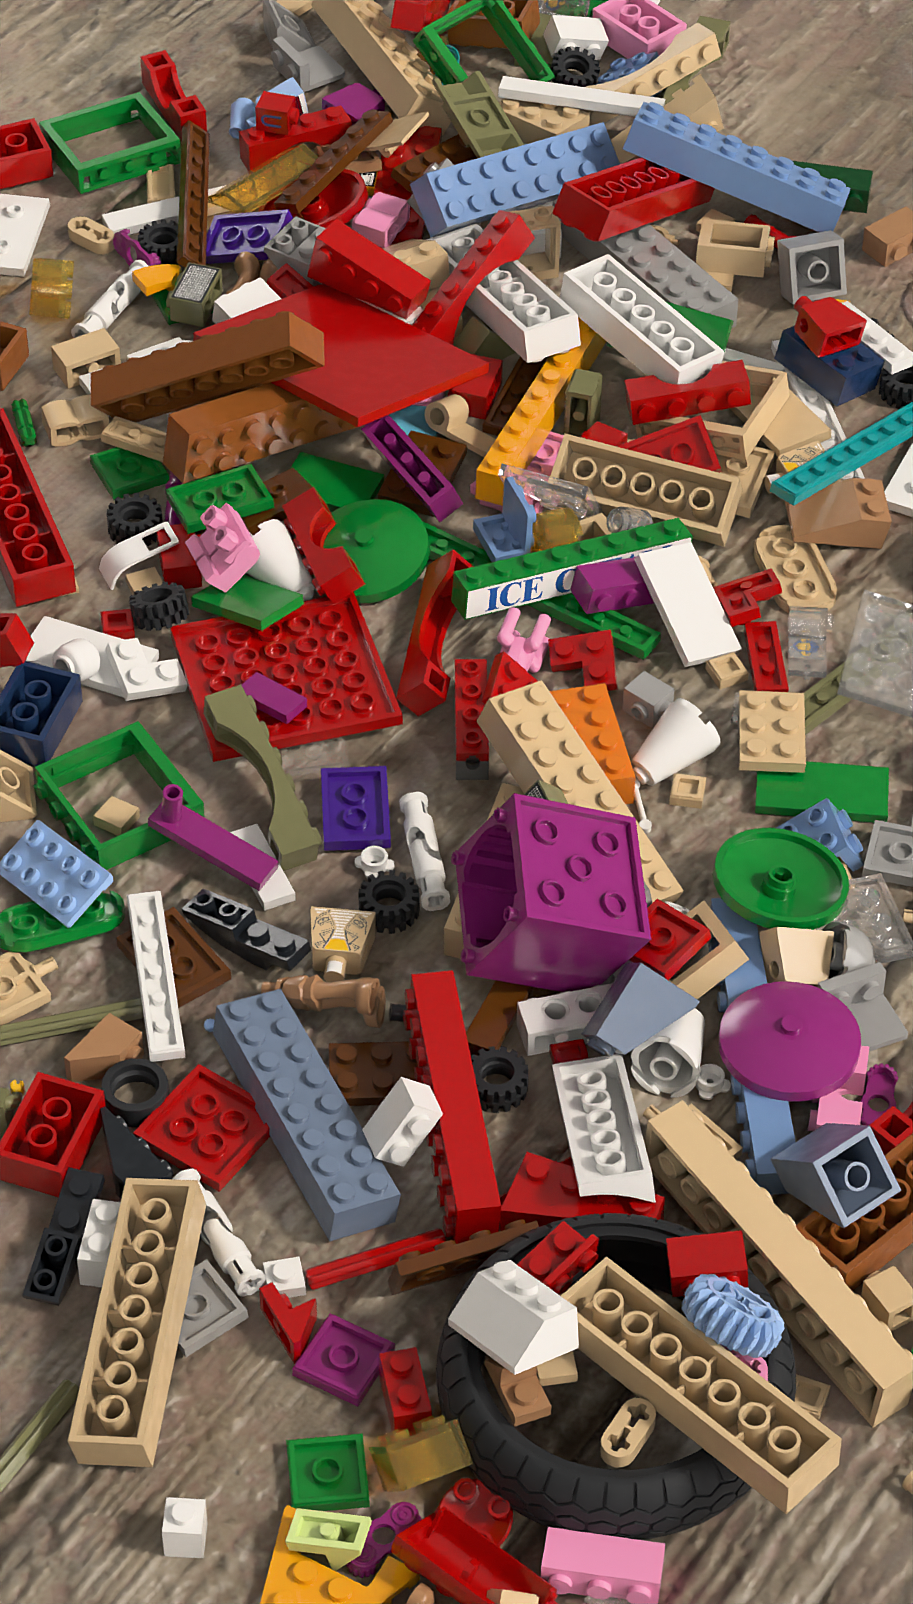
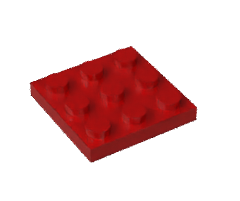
(206, 1127)

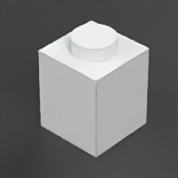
(184, 1527)

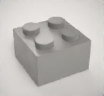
(812, 266)

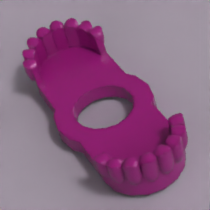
(123, 243)
(881, 1085)
(397, 1518)

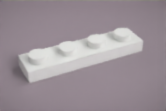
(895, 354)

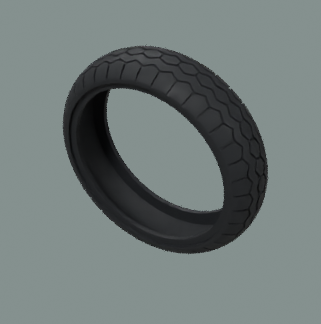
(573, 1495)

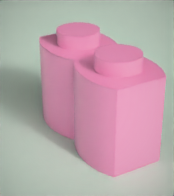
(382, 219)

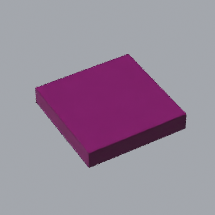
(342, 1359)

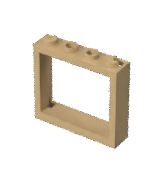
(764, 383)

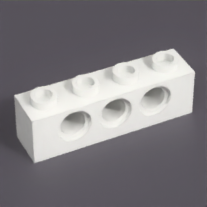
(557, 1017)

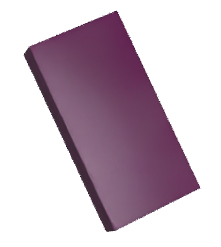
(274, 698)

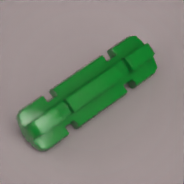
(24, 422)

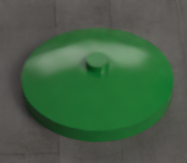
(385, 544)
(780, 879)

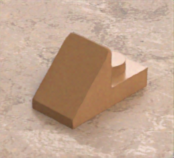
(519, 1393)

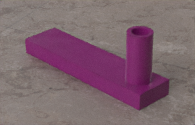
(211, 840)

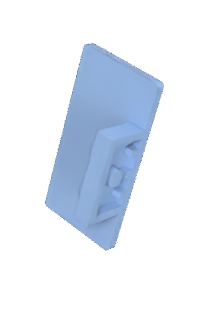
(54, 873)

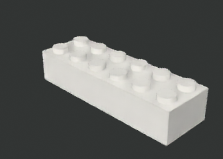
(638, 322)

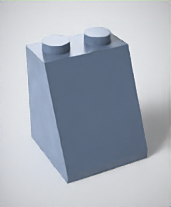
(635, 1010)
(837, 1172)

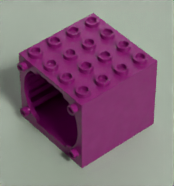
(551, 895)

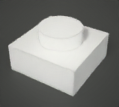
(286, 1276)

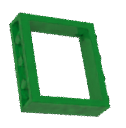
(504, 24)
(117, 165)
(93, 757)

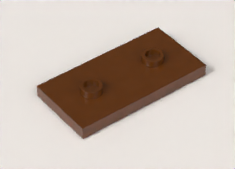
(282, 489)

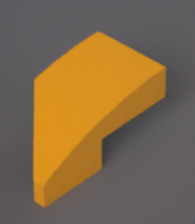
(156, 278)

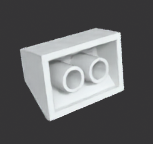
(515, 1318)

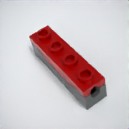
(470, 740)

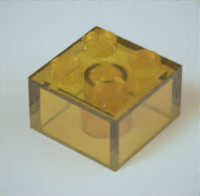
(421, 1455)

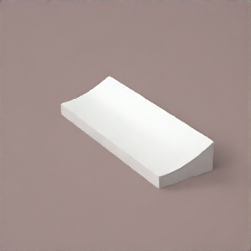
(603, 1128)

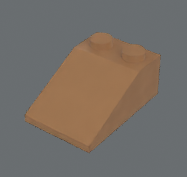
(843, 514)

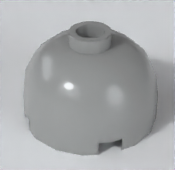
(850, 949)

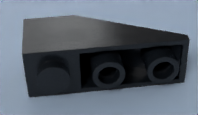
(129, 1155)

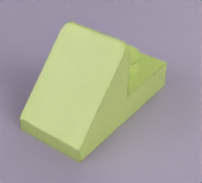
(330, 1534)

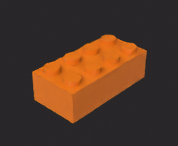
(596, 723)

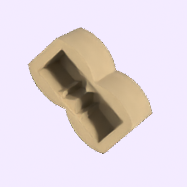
(73, 421)

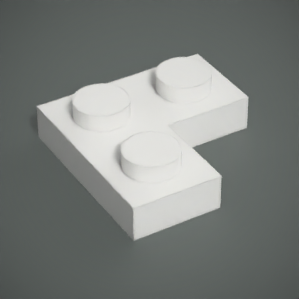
(138, 677)

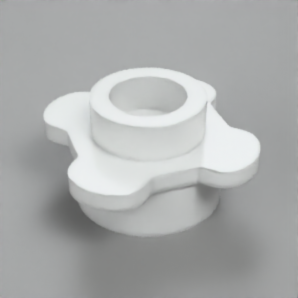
(374, 860)
(716, 1077)

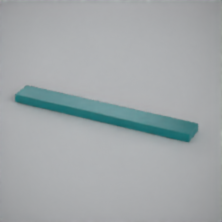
(845, 457)

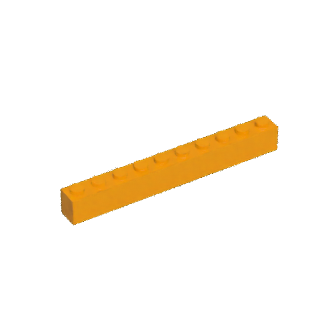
(535, 415)

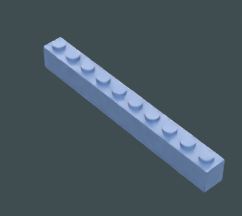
(765, 1120)

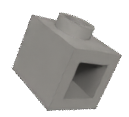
(647, 698)

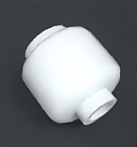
(77, 657)

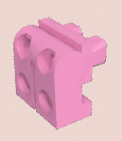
(224, 548)

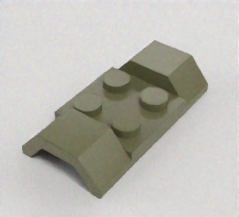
(478, 115)

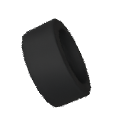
(134, 1071)

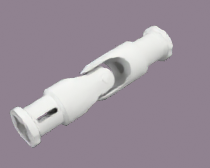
(111, 303)
(424, 851)
(227, 1249)

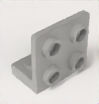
(864, 997)

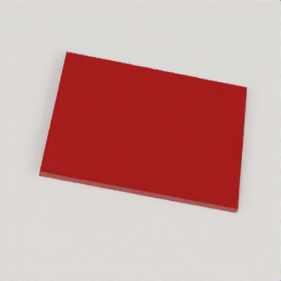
(369, 356)

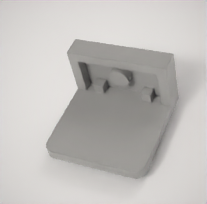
(309, 67)

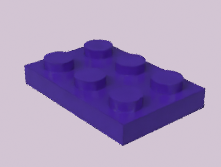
(243, 233)
(355, 808)

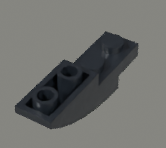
(243, 934)
(60, 1243)

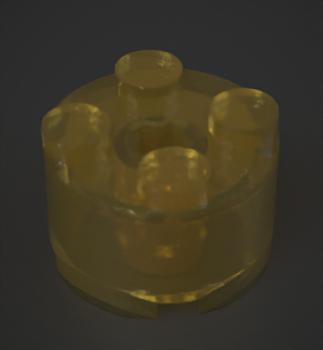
(51, 287)
(555, 528)

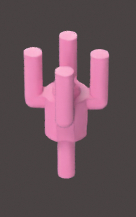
(528, 651)

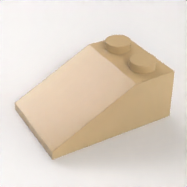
(424, 257)

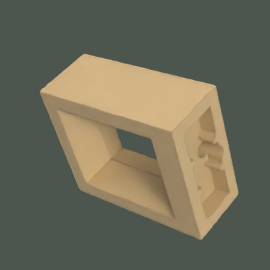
(734, 248)
(543, 264)
(717, 963)

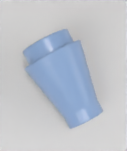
(239, 112)

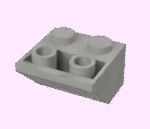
(294, 246)

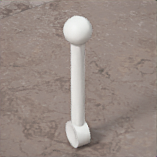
(645, 824)

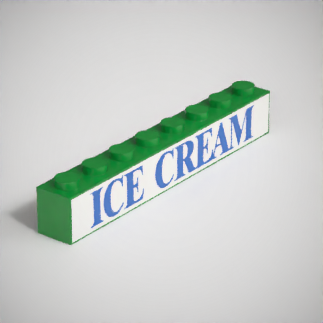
(551, 571)

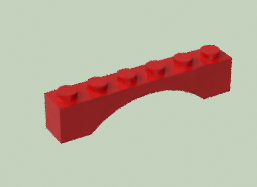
(499, 243)
(423, 677)

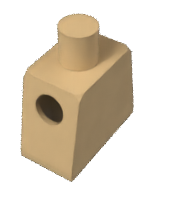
(796, 954)

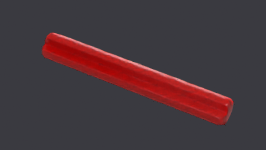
(371, 1259)

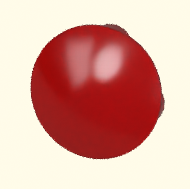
(480, 1509)

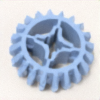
(732, 1315)

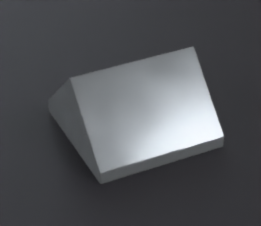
(282, 22)

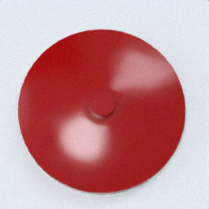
(339, 201)

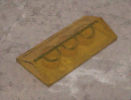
(264, 181)

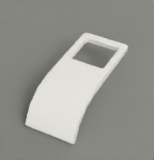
(132, 552)

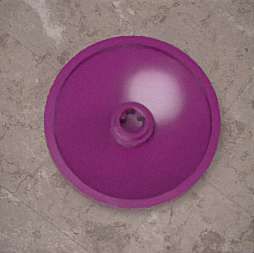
(789, 1041)

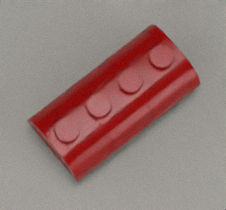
(464, 1561)

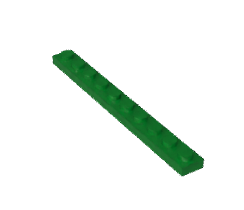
(626, 632)

